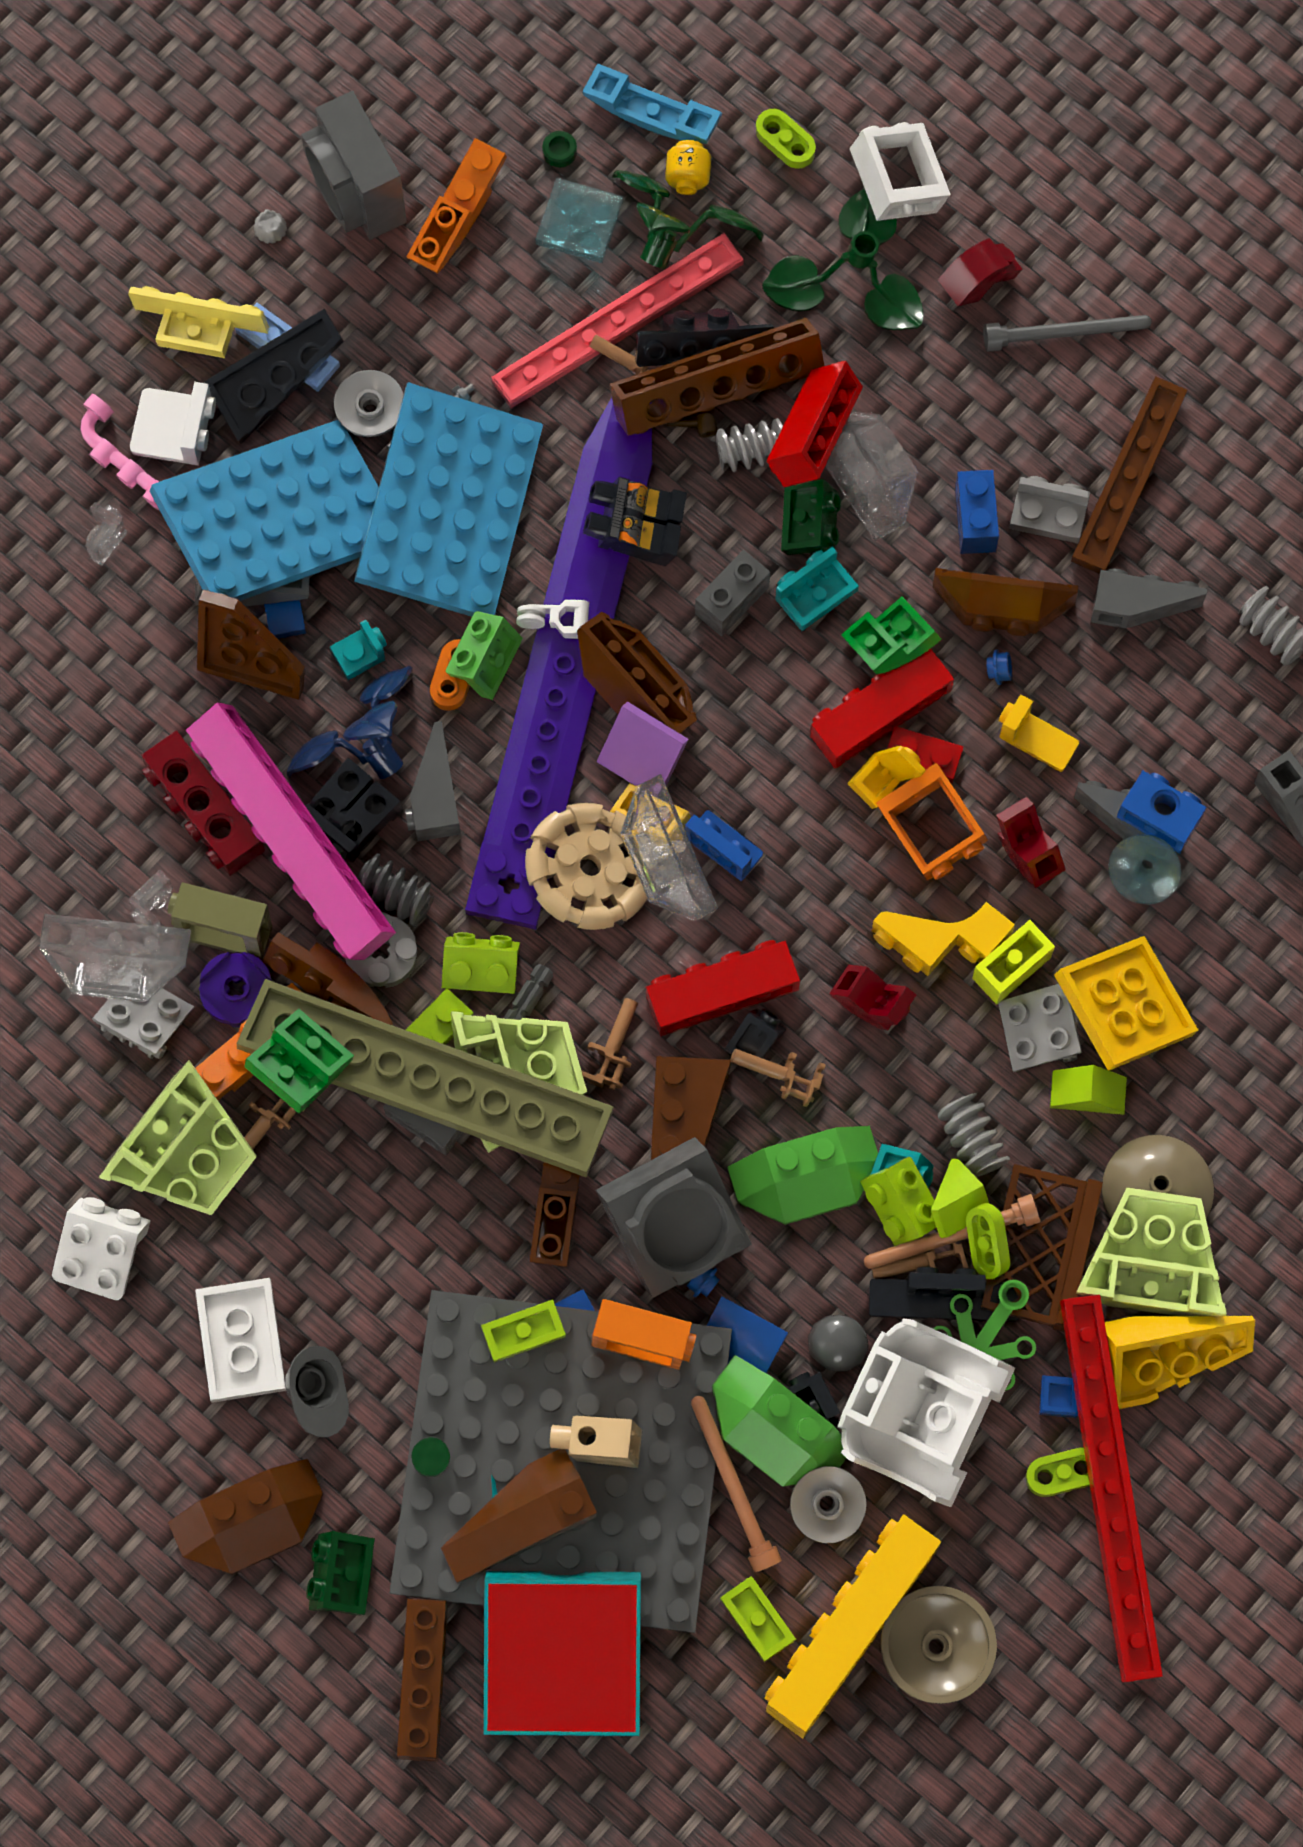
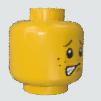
(688, 167)

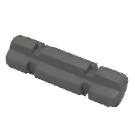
(530, 993)

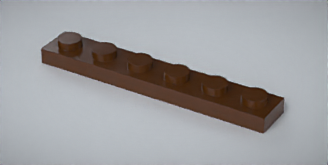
(1129, 475)

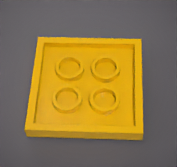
(1126, 1003)

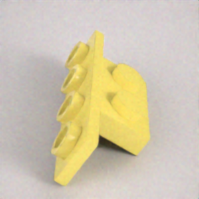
(196, 323)

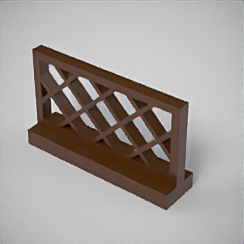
(1075, 1243)

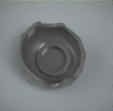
(838, 1343)

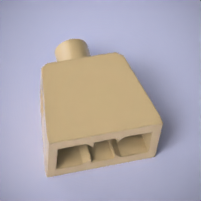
(615, 1442)

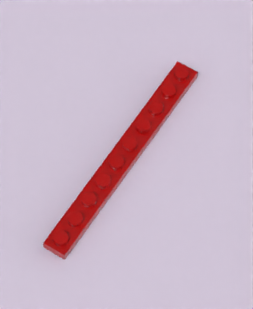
(1111, 1488)

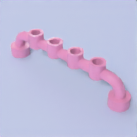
(106, 453)

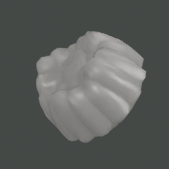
(270, 226)

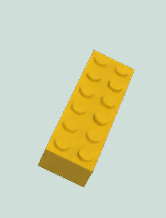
(853, 1625)

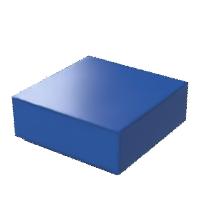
(285, 619)
(1057, 1397)

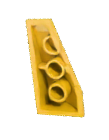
(1167, 1350)

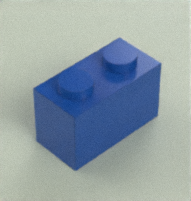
(976, 511)

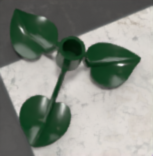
(660, 225)
(889, 306)

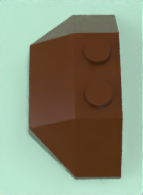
(1003, 602)
(630, 669)
(250, 1518)

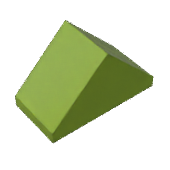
(1088, 1090)
(956, 1197)

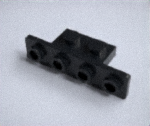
(690, 334)
(929, 1295)

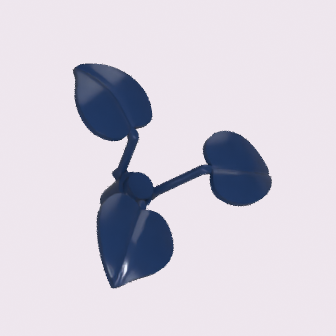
(374, 725)

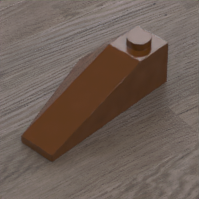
(528, 1511)

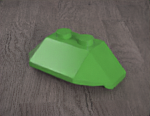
(806, 1174)
(773, 1425)

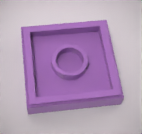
(641, 747)

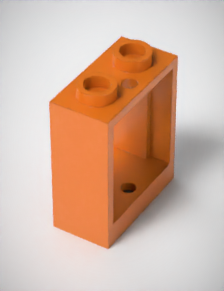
(911, 793)
(643, 1334)

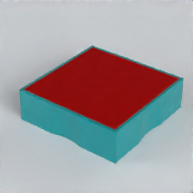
(562, 1653)

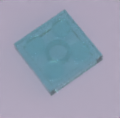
(579, 220)

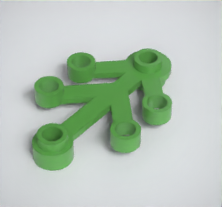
(993, 1326)

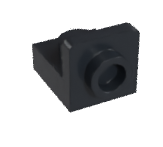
(757, 1033)
(820, 1396)

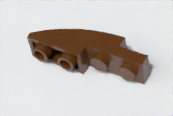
(324, 976)
(554, 1216)

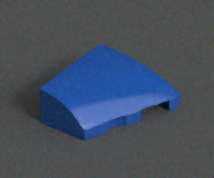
(751, 1335)

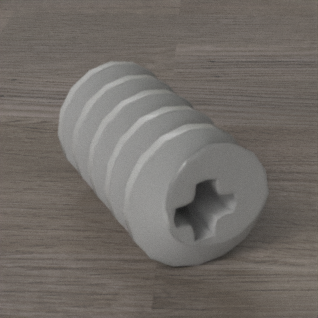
(748, 445)
(1273, 625)
(972, 1136)

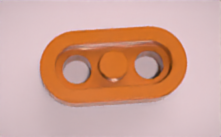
(456, 698)

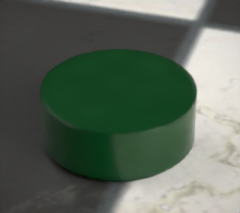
(559, 149)
(430, 1457)

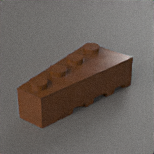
(686, 1100)

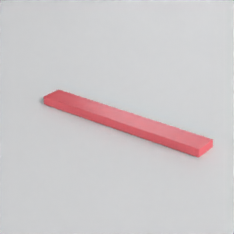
(617, 320)

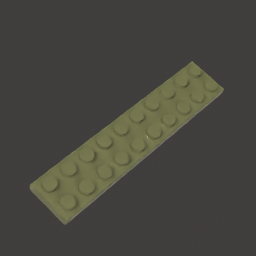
(444, 1082)

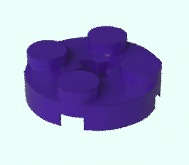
(215, 988)

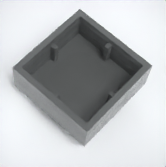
(354, 168)
(674, 1217)

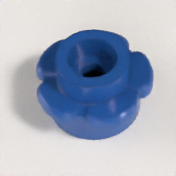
(999, 667)
(703, 1283)

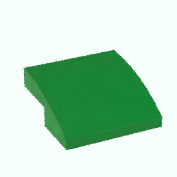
(892, 637)
(298, 1061)

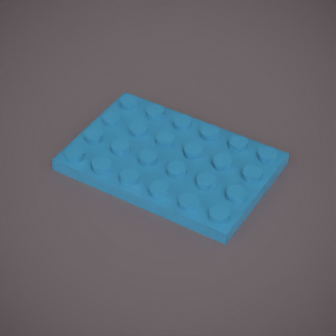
(448, 502)
(271, 512)

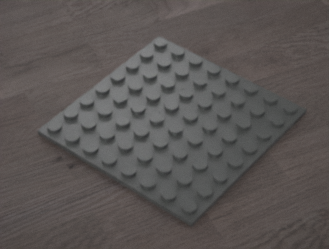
(502, 1420)

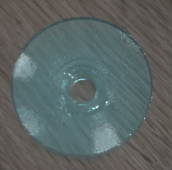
(1137, 882)

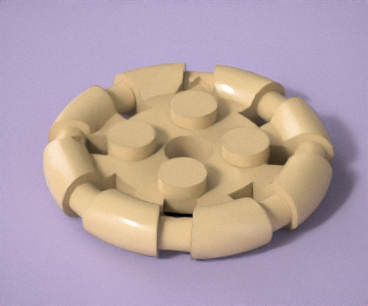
(571, 881)

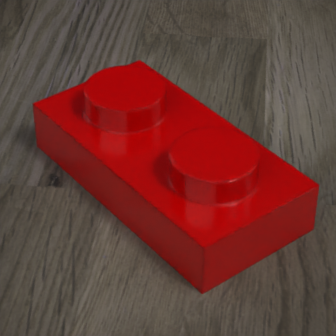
(929, 750)

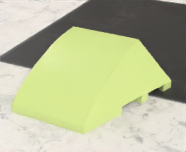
(525, 1045)
(183, 1147)
(1156, 1258)

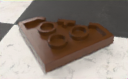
(243, 649)

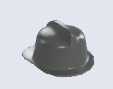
(318, 1391)

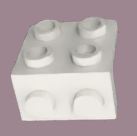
(173, 424)
(98, 1247)

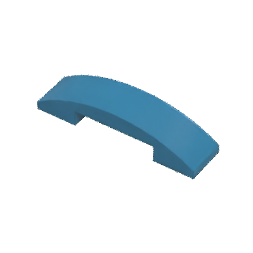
(649, 109)

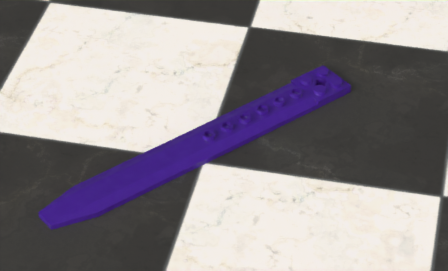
(555, 693)

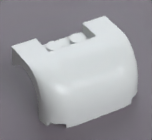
(920, 1407)

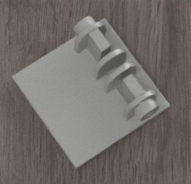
(144, 1023)
(1039, 1028)

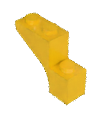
(927, 941)

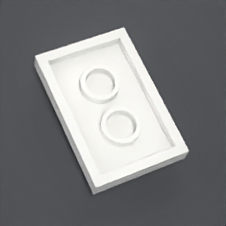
(240, 1340)

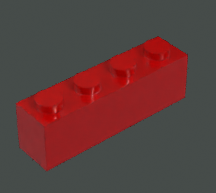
(814, 424)
(879, 707)
(722, 987)

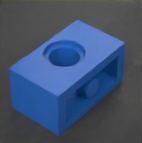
(1173, 828)

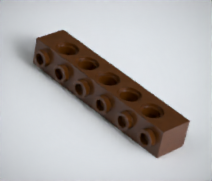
(699, 372)

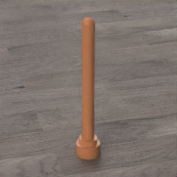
(1021, 1212)
(761, 1551)

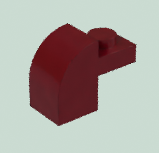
(978, 270)
(1028, 845)
(871, 997)

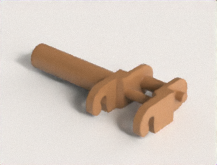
(616, 354)
(612, 1047)
(782, 1073)
(266, 1119)
(917, 1261)

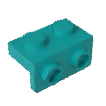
(815, 588)

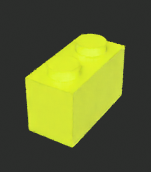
(1013, 962)

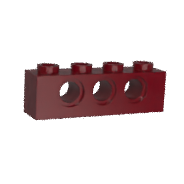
(175, 756)

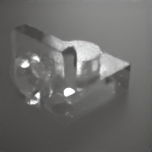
(106, 537)
(151, 895)

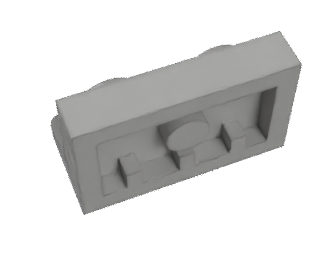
(1049, 509)

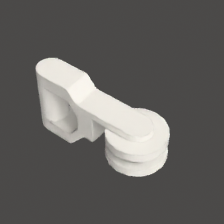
(532, 616)

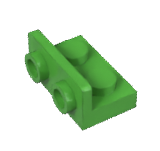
(485, 653)

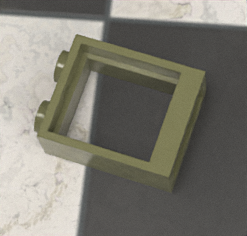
(221, 920)

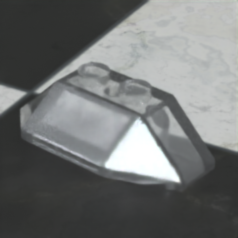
(873, 473)
(664, 853)
(113, 956)

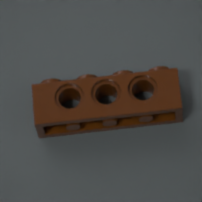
(422, 1680)

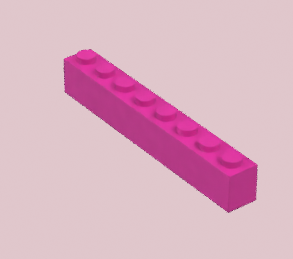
(290, 832)

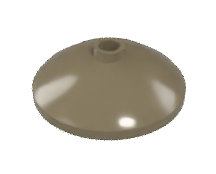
(1154, 1158)
(965, 1637)

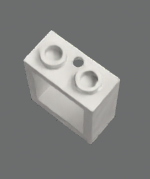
(905, 201)

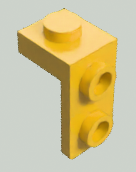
(1035, 735)
(884, 772)

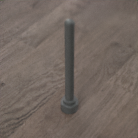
(999, 336)

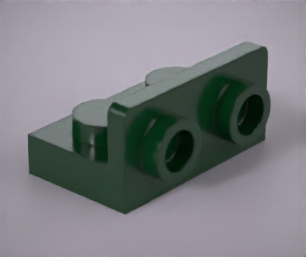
(810, 517)
(340, 1573)

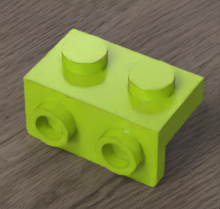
(480, 963)
(901, 1201)

